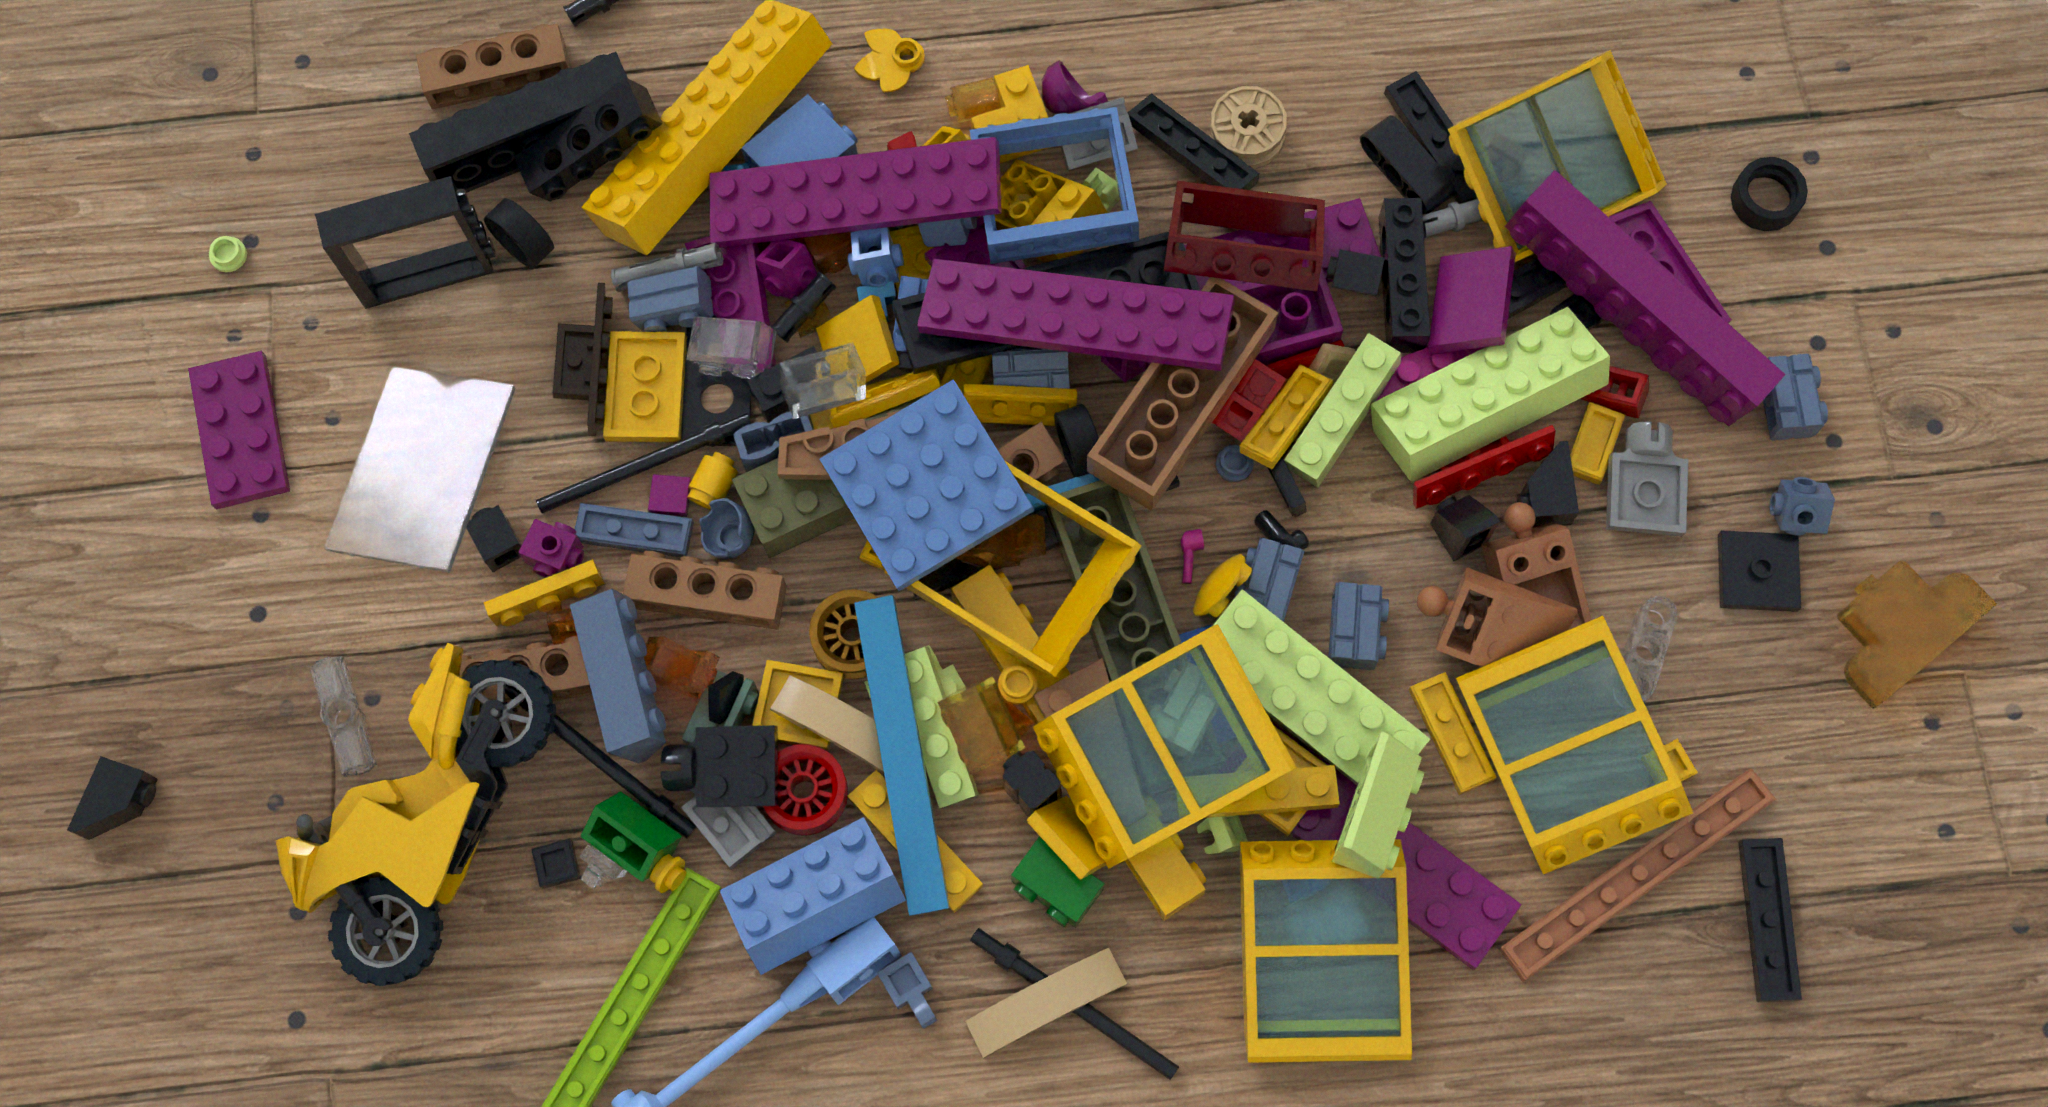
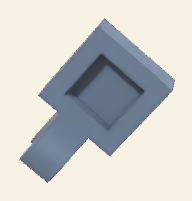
(907, 985)

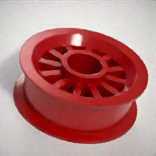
(837, 799)

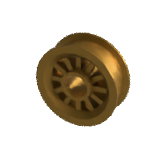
(820, 623)

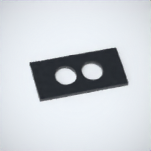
(695, 383)

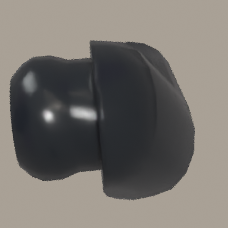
(1275, 531)

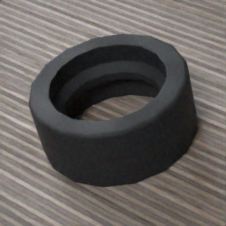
(1778, 170)
(519, 233)
(1076, 437)

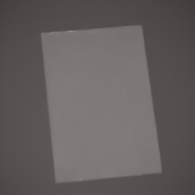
(420, 469)

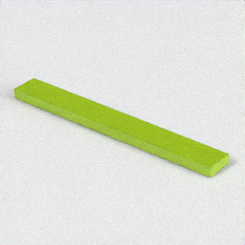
(634, 993)

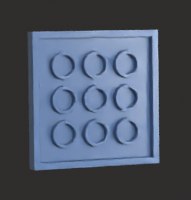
(926, 485)

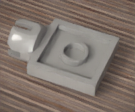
(1647, 483)

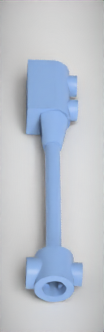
(833, 969)

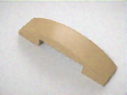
(830, 719)
(1045, 1002)

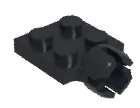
(726, 766)

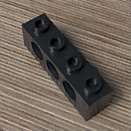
(588, 140)
(1404, 274)

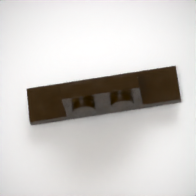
(579, 359)

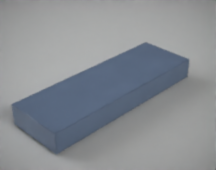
(633, 530)

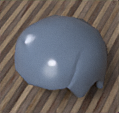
(726, 529)

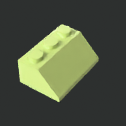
(1379, 807)

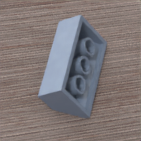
(619, 676)

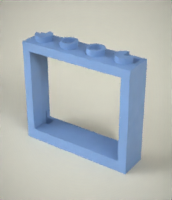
(1070, 233)

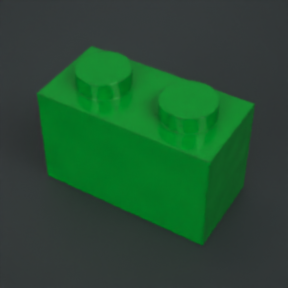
(629, 835)
(1050, 881)

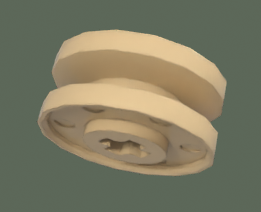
(1250, 124)

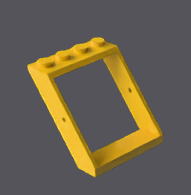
(1082, 603)

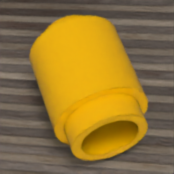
(712, 479)

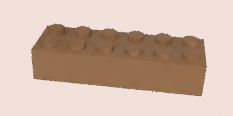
(1176, 406)

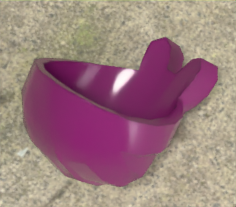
(1063, 93)

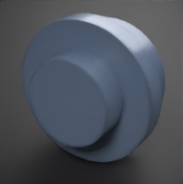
(1233, 465)

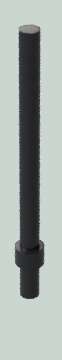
(712, 435)
(659, 806)
(1008, 958)

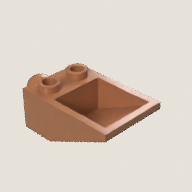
(1545, 574)
(1497, 622)

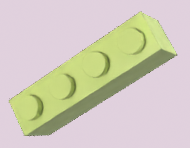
(1343, 410)

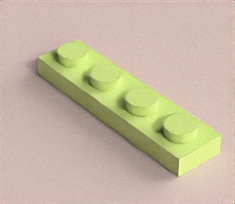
(941, 759)

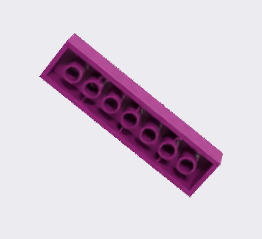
(1643, 300)

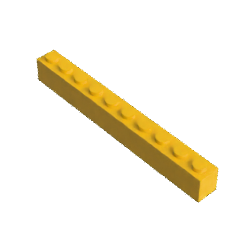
(1159, 869)

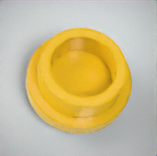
(1017, 684)
(668, 873)

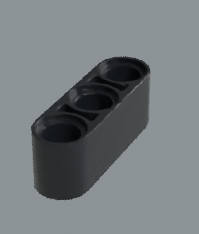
(1407, 163)

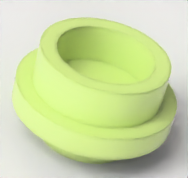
(227, 254)

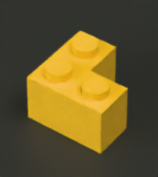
(1018, 101)

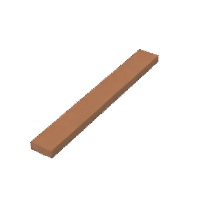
(1636, 874)

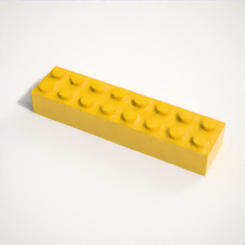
(707, 125)

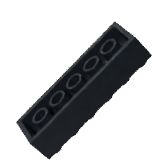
(481, 142)

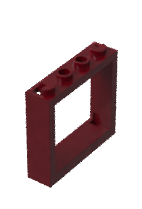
(1249, 212)

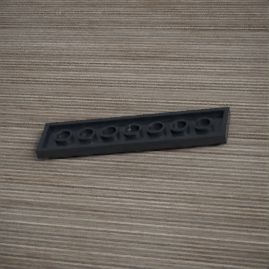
(1126, 262)

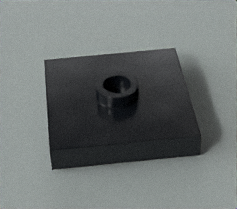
(1759, 571)

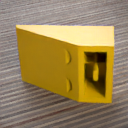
(1039, 197)

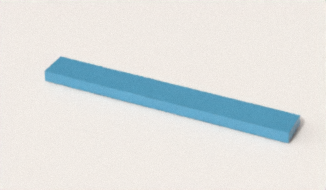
(902, 756)

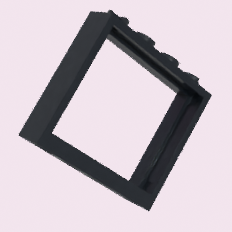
(396, 212)

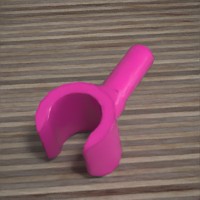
(1190, 541)

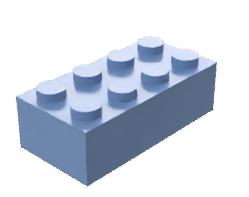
(812, 895)

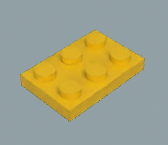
(645, 386)

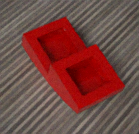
(1249, 400)

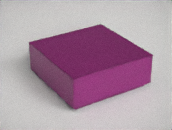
(669, 495)

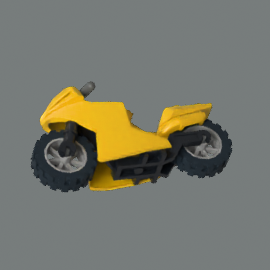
(417, 826)

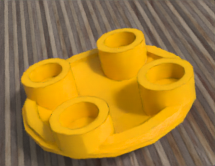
(1219, 584)

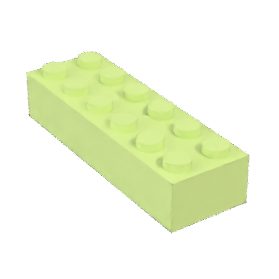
(1490, 394)
(1309, 690)

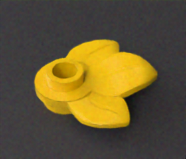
(885, 59)

